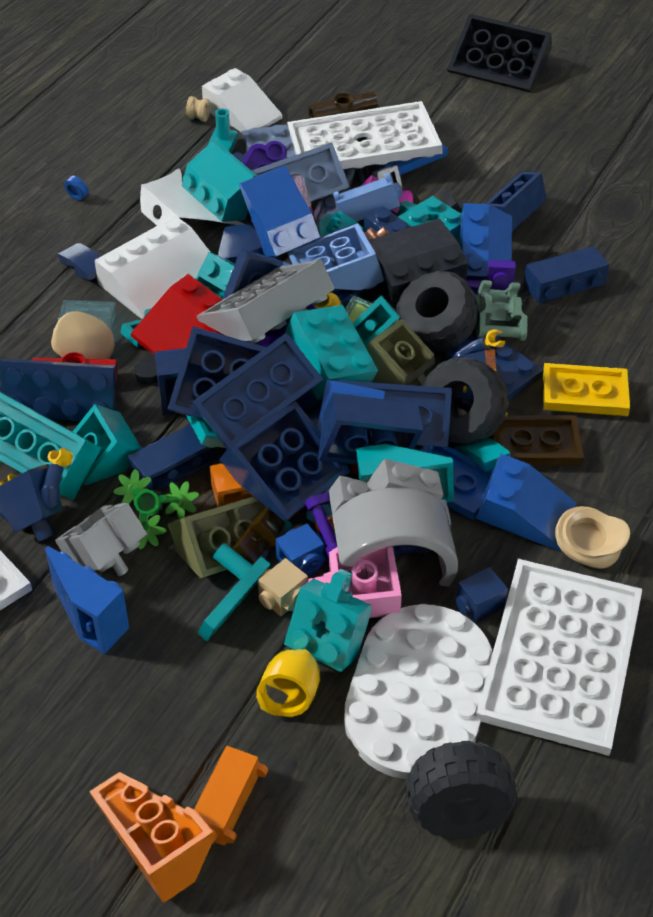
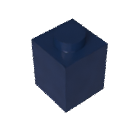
(481, 595)

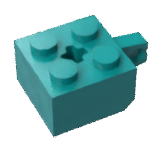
(431, 210)
(329, 621)

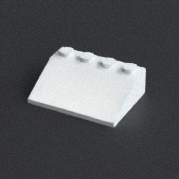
(150, 264)

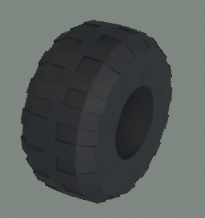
(431, 292)
(489, 398)
(461, 790)

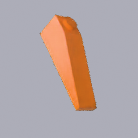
(158, 834)

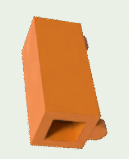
(228, 792)

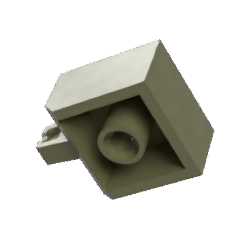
(400, 356)

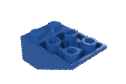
(91, 602)

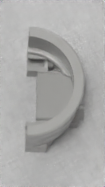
(393, 508)

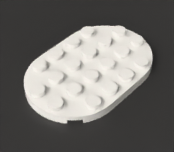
(416, 686)

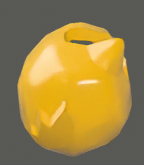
(294, 674)

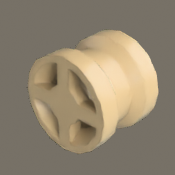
(198, 109)

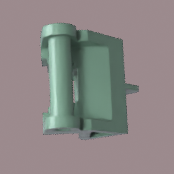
(500, 311)

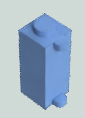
(369, 197)

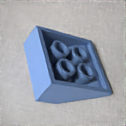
(346, 257)

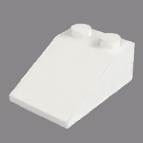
(243, 99)

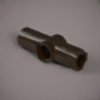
(343, 103)

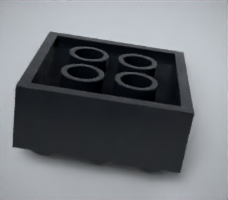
(415, 252)

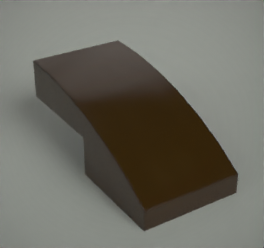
(261, 536)

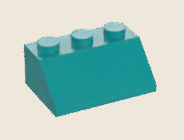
(215, 180)

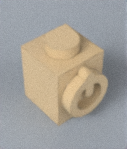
(281, 587)

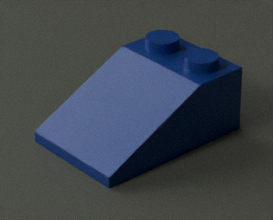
(278, 212)
(523, 502)

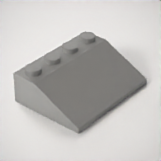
(269, 301)

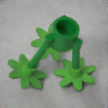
(149, 503)

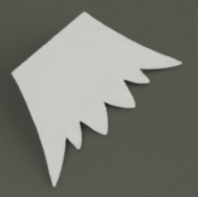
(173, 200)

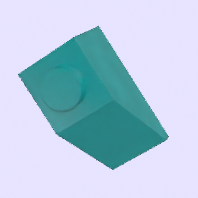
(375, 320)

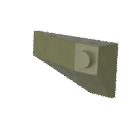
(203, 533)

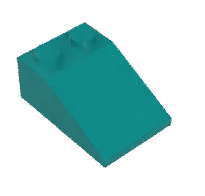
(371, 457)

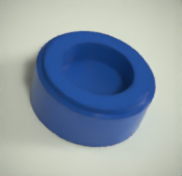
(76, 188)

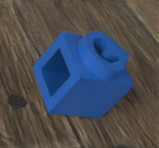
(302, 549)

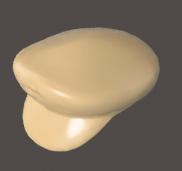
(84, 335)
(591, 536)

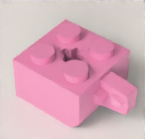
(372, 580)

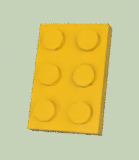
(586, 389)

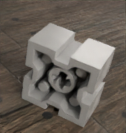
(102, 537)

